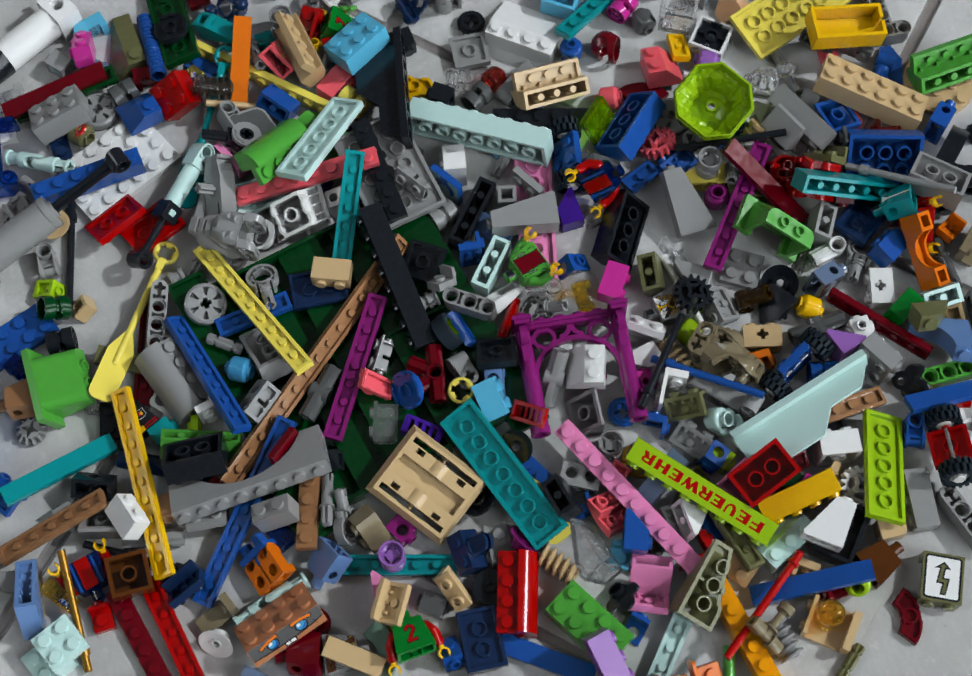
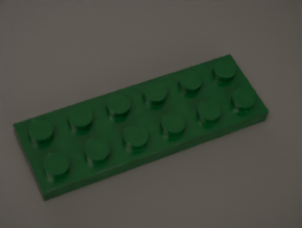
(184, 50)

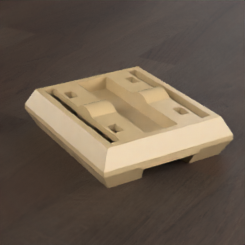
(426, 484)

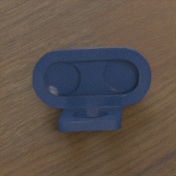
(410, 11)

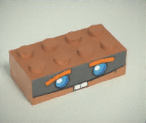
(279, 624)

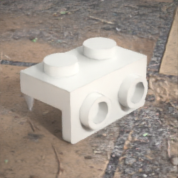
(646, 328)

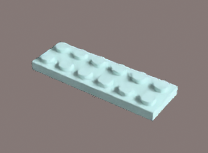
(319, 139)

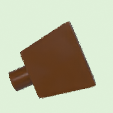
(883, 559)

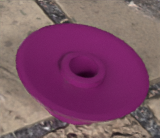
(519, 540)

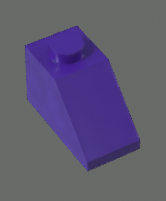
(570, 212)

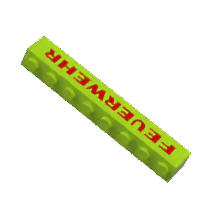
(702, 492)

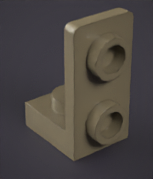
(218, 615)

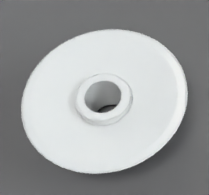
(216, 643)

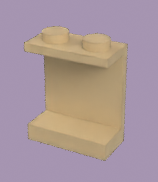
(839, 639)

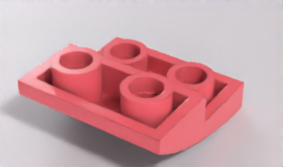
(607, 513)

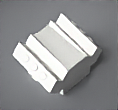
(298, 212)

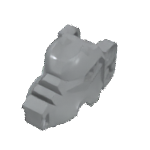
(222, 232)

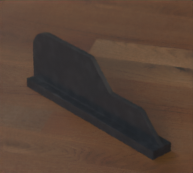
(385, 84)

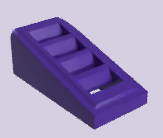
(425, 424)

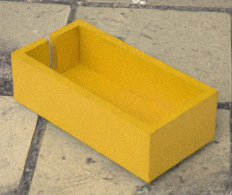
(845, 26)

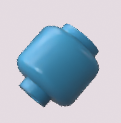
(239, 369)

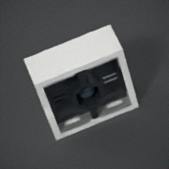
(710, 36)

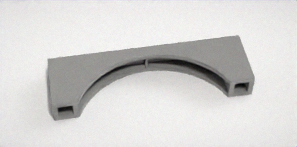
(302, 462)

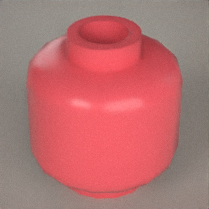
(612, 96)

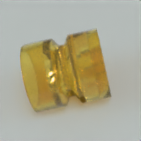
(829, 615)

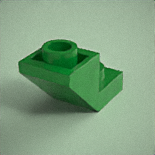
(900, 309)

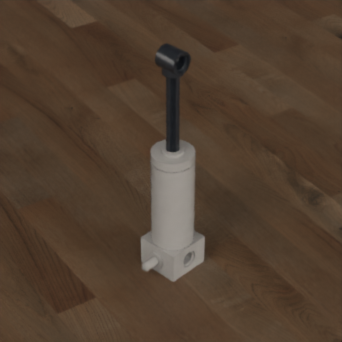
(43, 217)

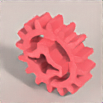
(658, 143)

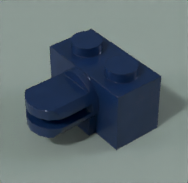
(469, 550)

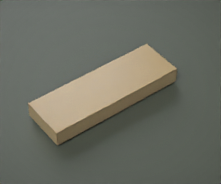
(353, 657)

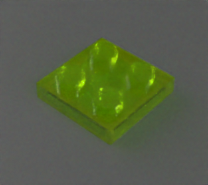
(597, 119)

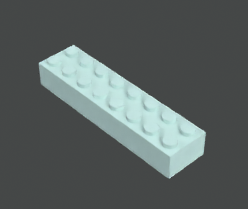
(481, 131)

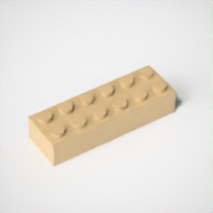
(870, 93)

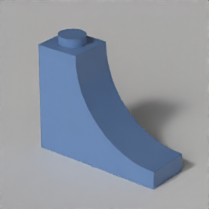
(952, 336)
(27, 599)

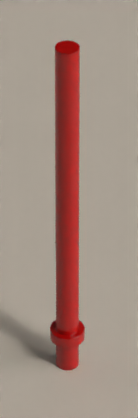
(791, 564)

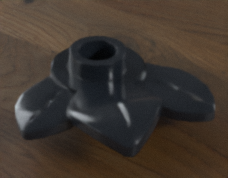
(913, 381)
(621, 596)

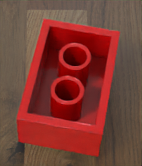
(764, 473)

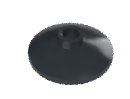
(783, 272)
(482, 503)

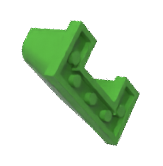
(794, 235)
(57, 384)

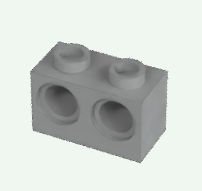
(259, 400)
(579, 482)

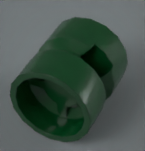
(51, 308)

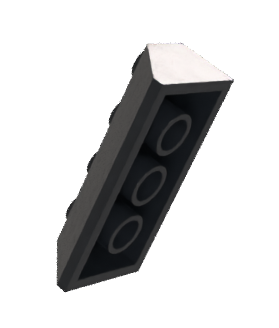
(620, 229)

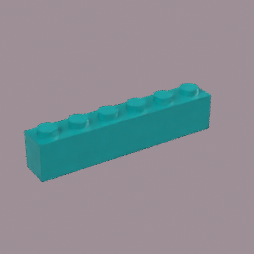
(841, 184)

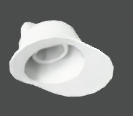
(262, 241)

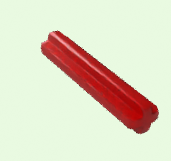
(505, 327)

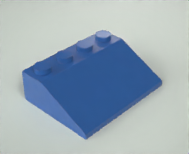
(884, 149)

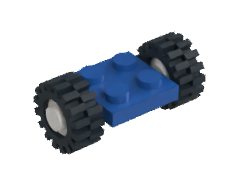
(566, 152)
(812, 343)

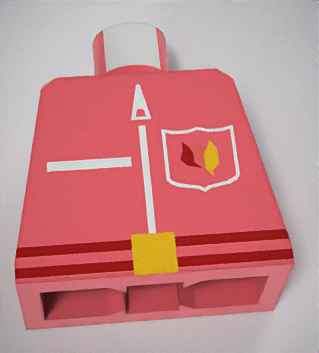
(277, 59)

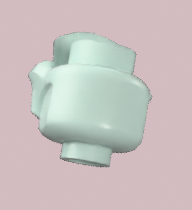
(722, 420)

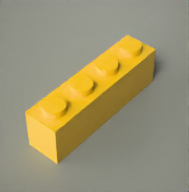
(800, 495)

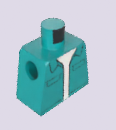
(897, 203)

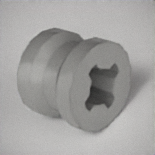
(176, 275)

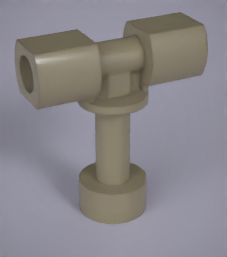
(768, 631)

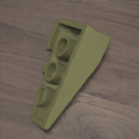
(125, 48)
(702, 591)

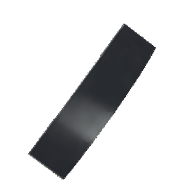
(953, 145)

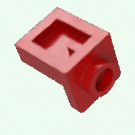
(102, 617)

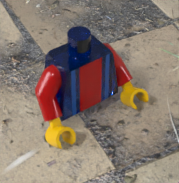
(599, 180)
(87, 573)

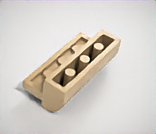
(299, 49)
(549, 84)

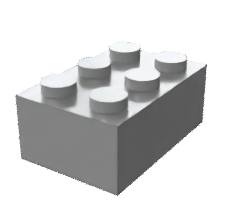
(59, 114)

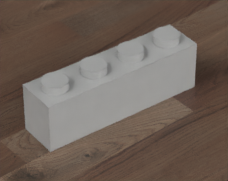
(816, 130)

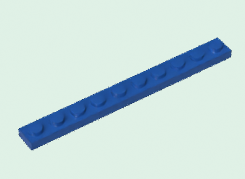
(237, 525)

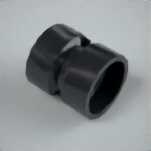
(61, 341)

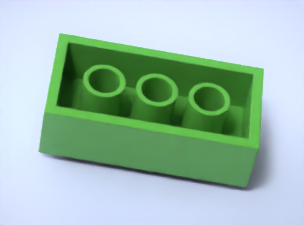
(581, 615)

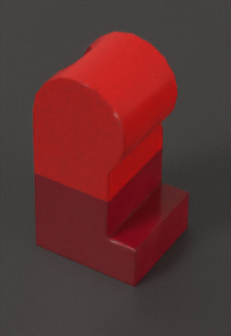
(142, 78)

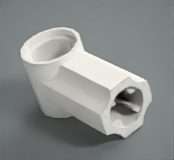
(827, 252)

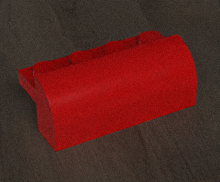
(517, 593)

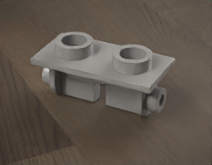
(405, 177)
(381, 348)

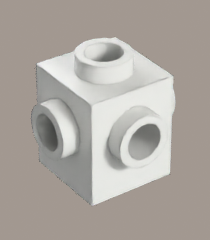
(860, 325)

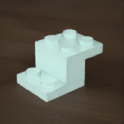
(55, 649)

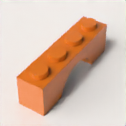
(928, 271)

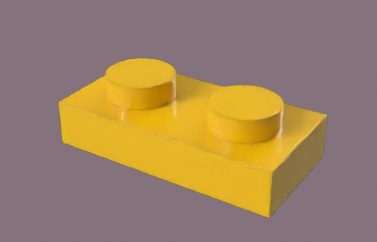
(678, 48)

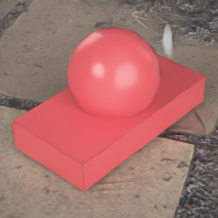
(374, 384)

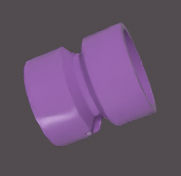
(392, 556)

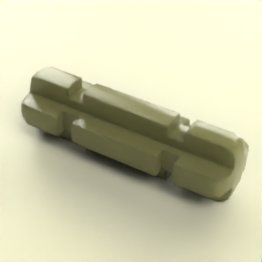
(851, 660)

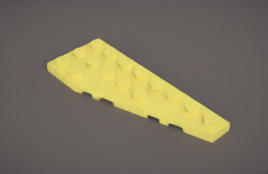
(773, 23)

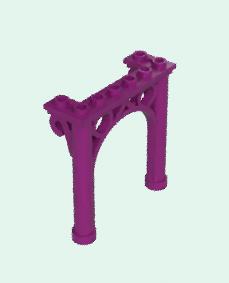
(615, 313)

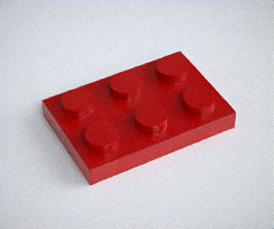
(115, 220)
(139, 231)

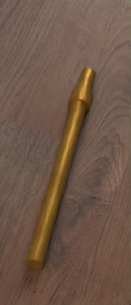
(73, 606)

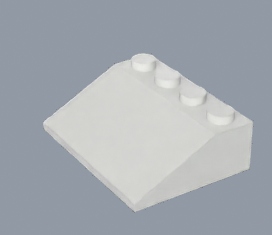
(524, 32)

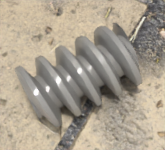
(789, 650)

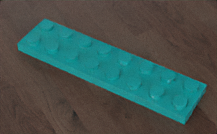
(503, 474)

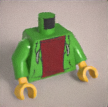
(529, 264)

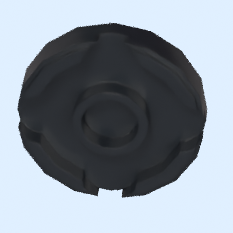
(171, 28)

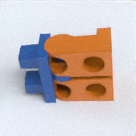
(265, 564)

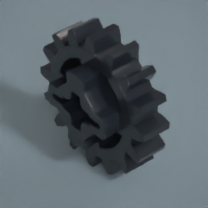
(700, 301)

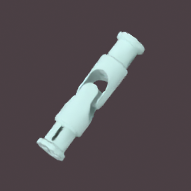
(48, 164)
(277, 592)

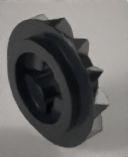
(465, 19)

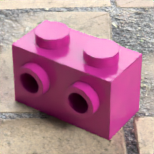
(83, 49)

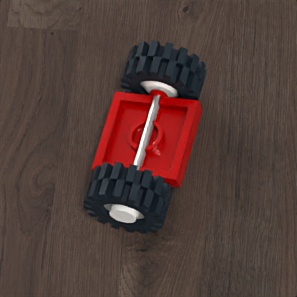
(949, 445)

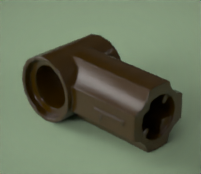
(748, 299)

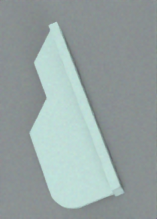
(803, 414)

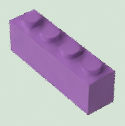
(605, 654)

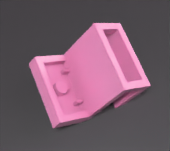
(654, 578)

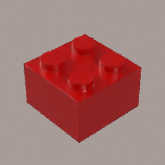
(175, 95)

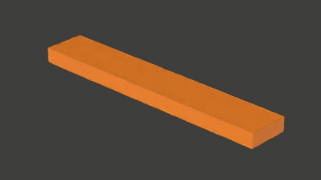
(240, 58)

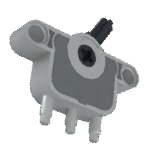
(239, 126)

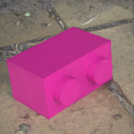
(613, 281)

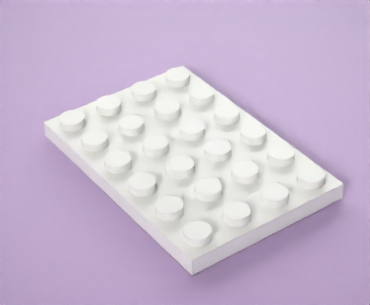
(156, 155)

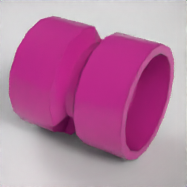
(620, 10)

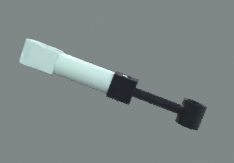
(169, 210)

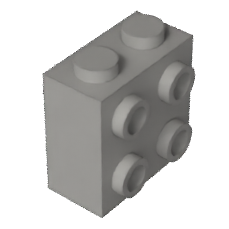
(881, 358)

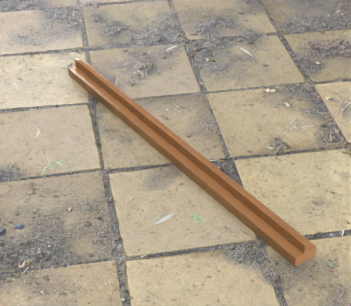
(297, 385)

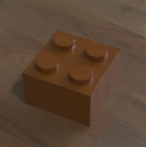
(129, 575)

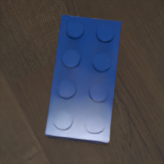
(631, 126)

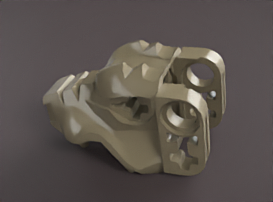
(724, 353)

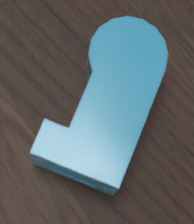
(94, 23)

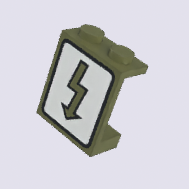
(941, 580)

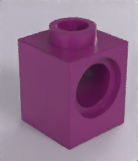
(397, 523)

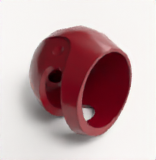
(606, 43)

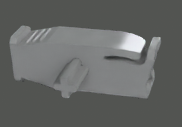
(218, 185)

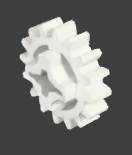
(850, 483)

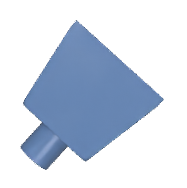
(328, 562)

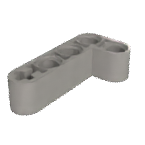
(893, 27)
(157, 317)
(724, 397)
(960, 522)

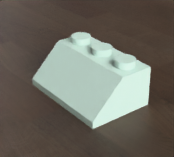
(784, 542)

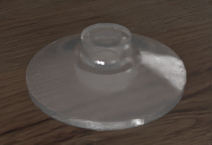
(577, 276)

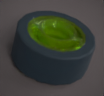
(446, 332)

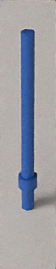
(712, 378)

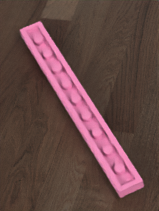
(628, 495)

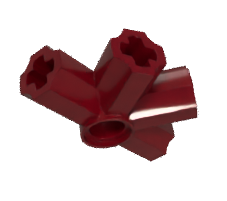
(424, 370)

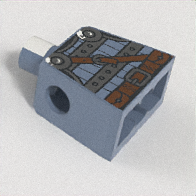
(828, 275)

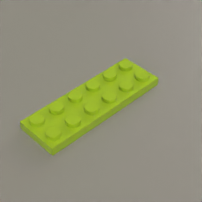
(883, 467)

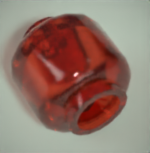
(494, 77)

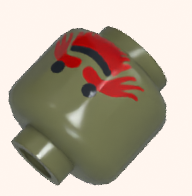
(82, 135)

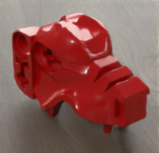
(783, 168)

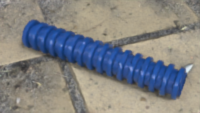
(151, 47)

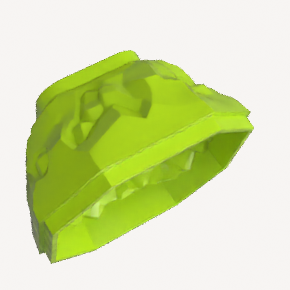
(718, 87)

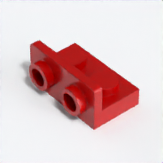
(311, 20)

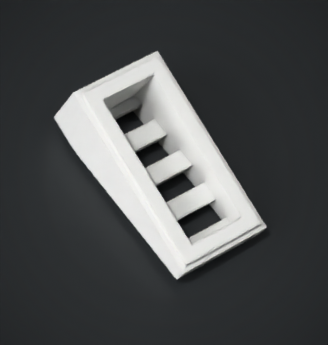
(505, 295)

